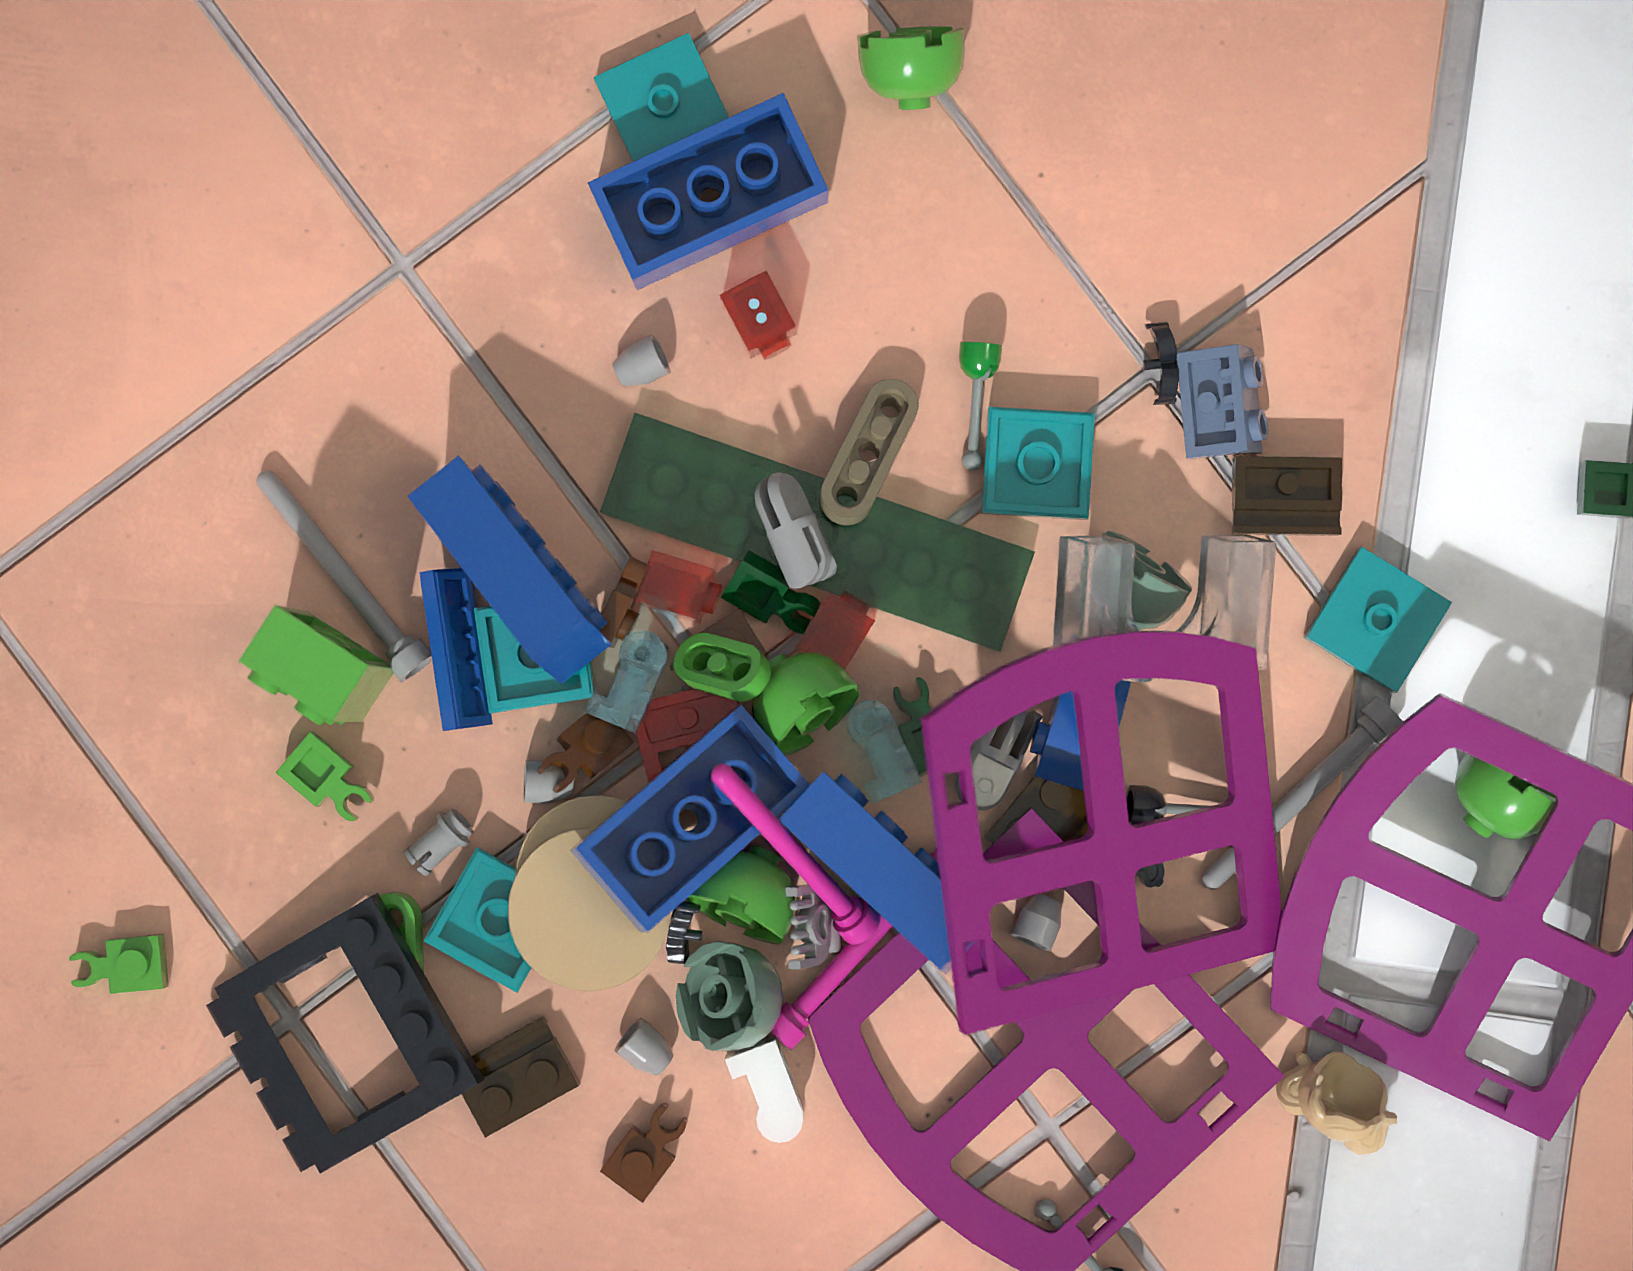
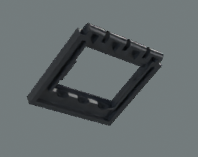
(403, 1002)

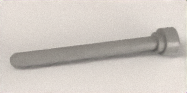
(405, 654)
(1374, 726)

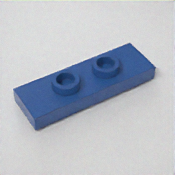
(455, 648)

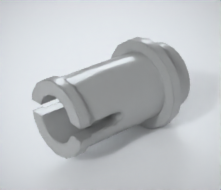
(440, 840)

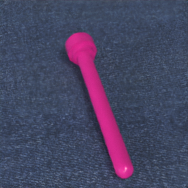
(851, 915)
(794, 1016)

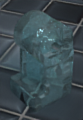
(642, 665)
(874, 728)

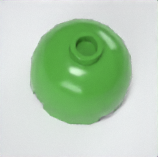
(912, 63)
(801, 697)
(1500, 800)
(749, 895)

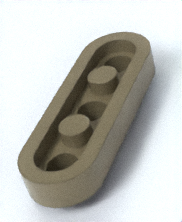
(869, 432)

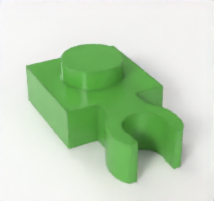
(319, 773)
(129, 964)

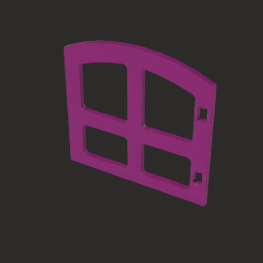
(1111, 847)
(1506, 925)
(1049, 1041)

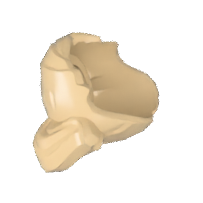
(1339, 1100)

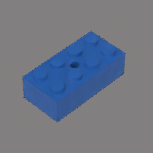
(750, 159)
(512, 568)
(644, 852)
(874, 862)

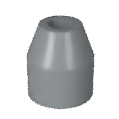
(641, 363)
(539, 787)
(1039, 922)
(644, 1048)

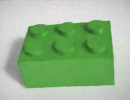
(316, 666)

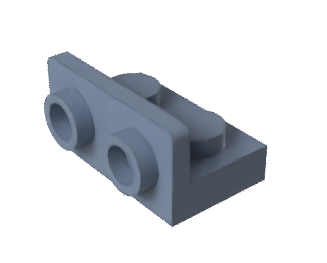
(1221, 401)

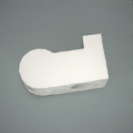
(777, 1098)

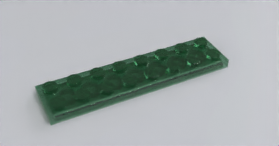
(889, 560)

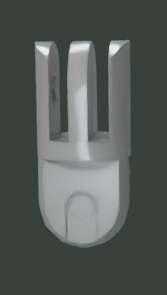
(793, 531)
(998, 757)

